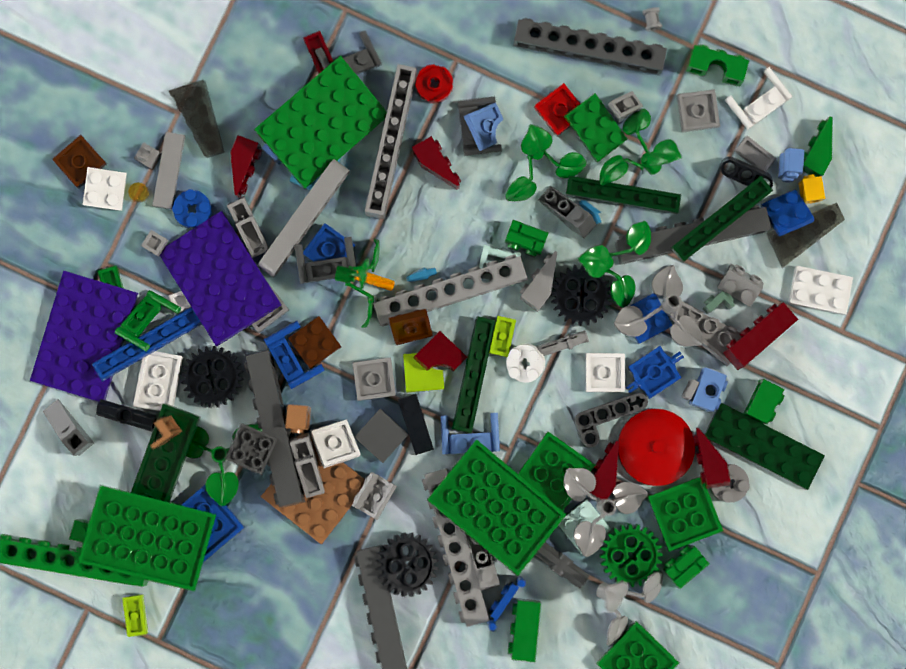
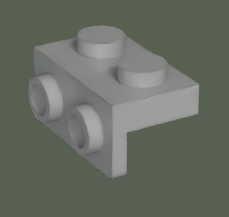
(741, 284)
(374, 495)

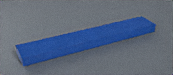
(156, 338)

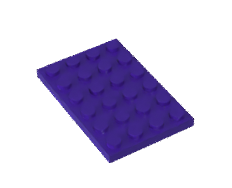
(219, 278)
(81, 333)

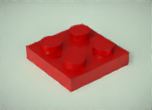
(555, 107)

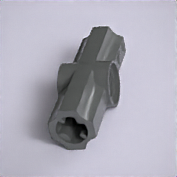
(562, 565)

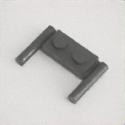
(359, 61)
(469, 144)
(323, 269)

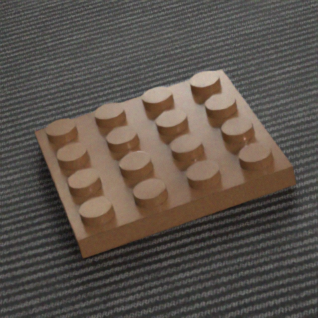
(324, 511)

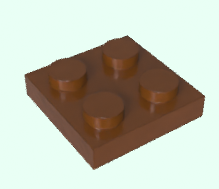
(76, 158)
(410, 326)
(314, 342)

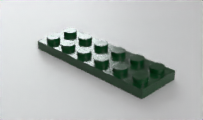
(764, 446)
(163, 464)

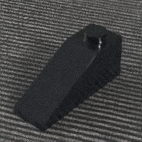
(415, 424)

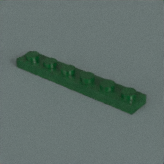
(623, 194)
(721, 219)
(474, 374)

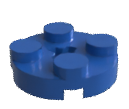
(191, 198)

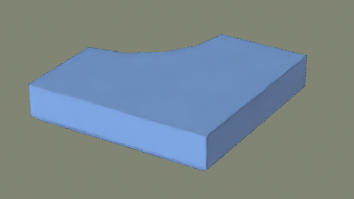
(483, 125)

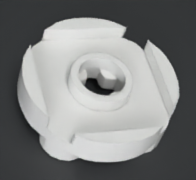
(517, 370)

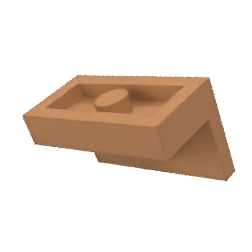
(168, 429)

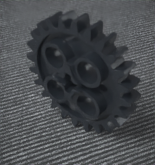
(564, 294)
(230, 373)
(394, 553)

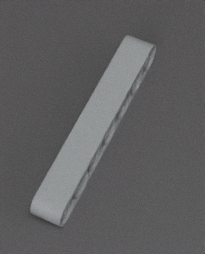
(303, 218)

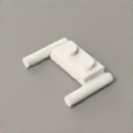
(763, 105)

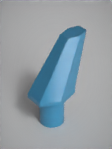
(592, 210)
(421, 274)

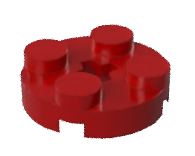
(435, 73)

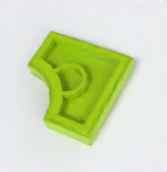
(419, 379)

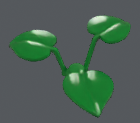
(535, 146)
(663, 152)
(599, 260)
(348, 275)
(219, 486)

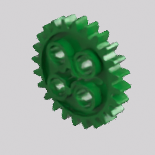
(617, 542)

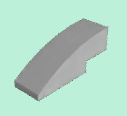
(248, 227)
(307, 465)

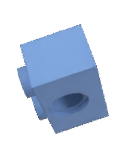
(700, 398)

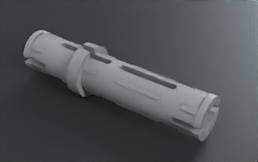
(563, 343)

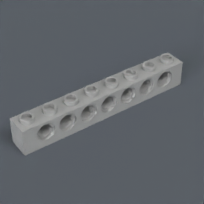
(391, 141)
(517, 275)
(469, 616)

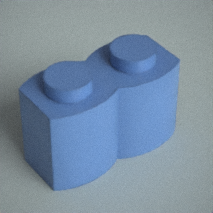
(791, 164)

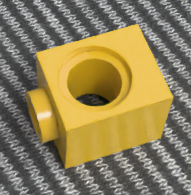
(811, 189)

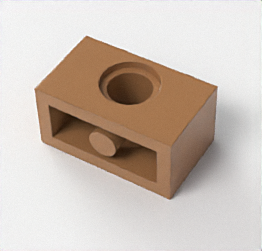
(298, 418)

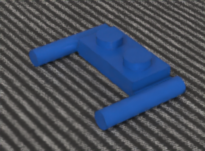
(286, 358)
(507, 594)

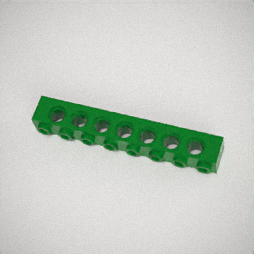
(60, 564)

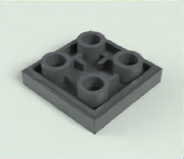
(381, 435)
(251, 448)

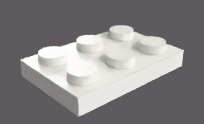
(820, 290)
(158, 380)

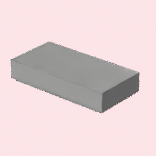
(755, 154)

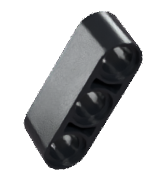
(739, 168)

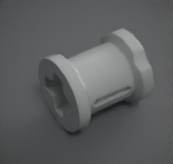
(652, 19)

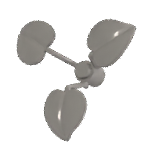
(669, 285)
(628, 499)
(614, 594)

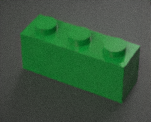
(524, 630)

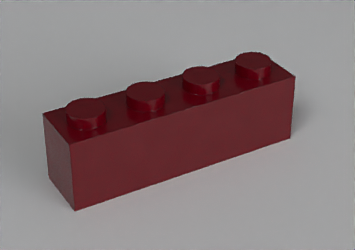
(760, 336)

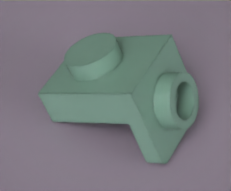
(712, 302)

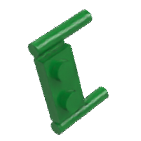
(142, 316)

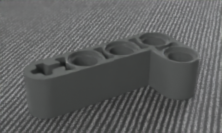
(611, 413)

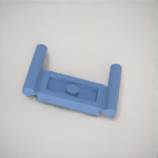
(461, 442)

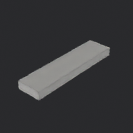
(169, 170)

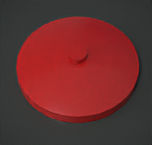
(656, 447)

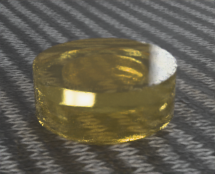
(138, 192)

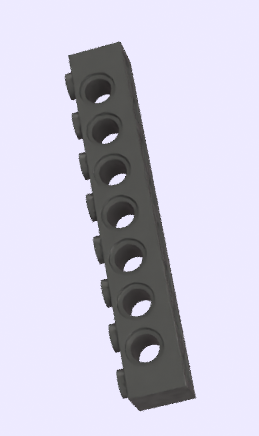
(597, 54)

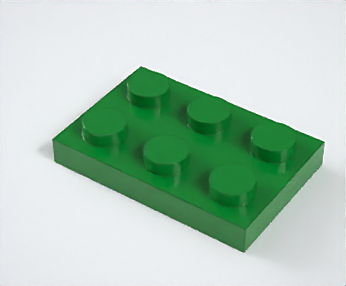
(595, 127)

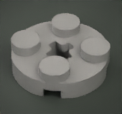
(739, 488)

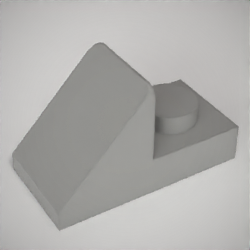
(624, 106)

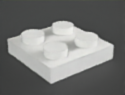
(104, 188)
(605, 372)
(335, 443)

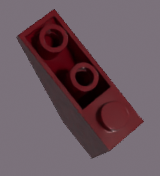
(243, 158)
(432, 160)
(714, 466)
(606, 471)

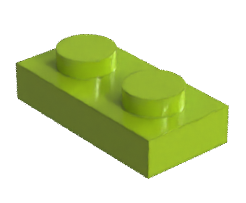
(502, 336)
(135, 615)

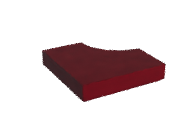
(440, 352)

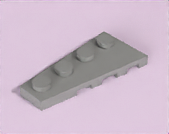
(714, 333)

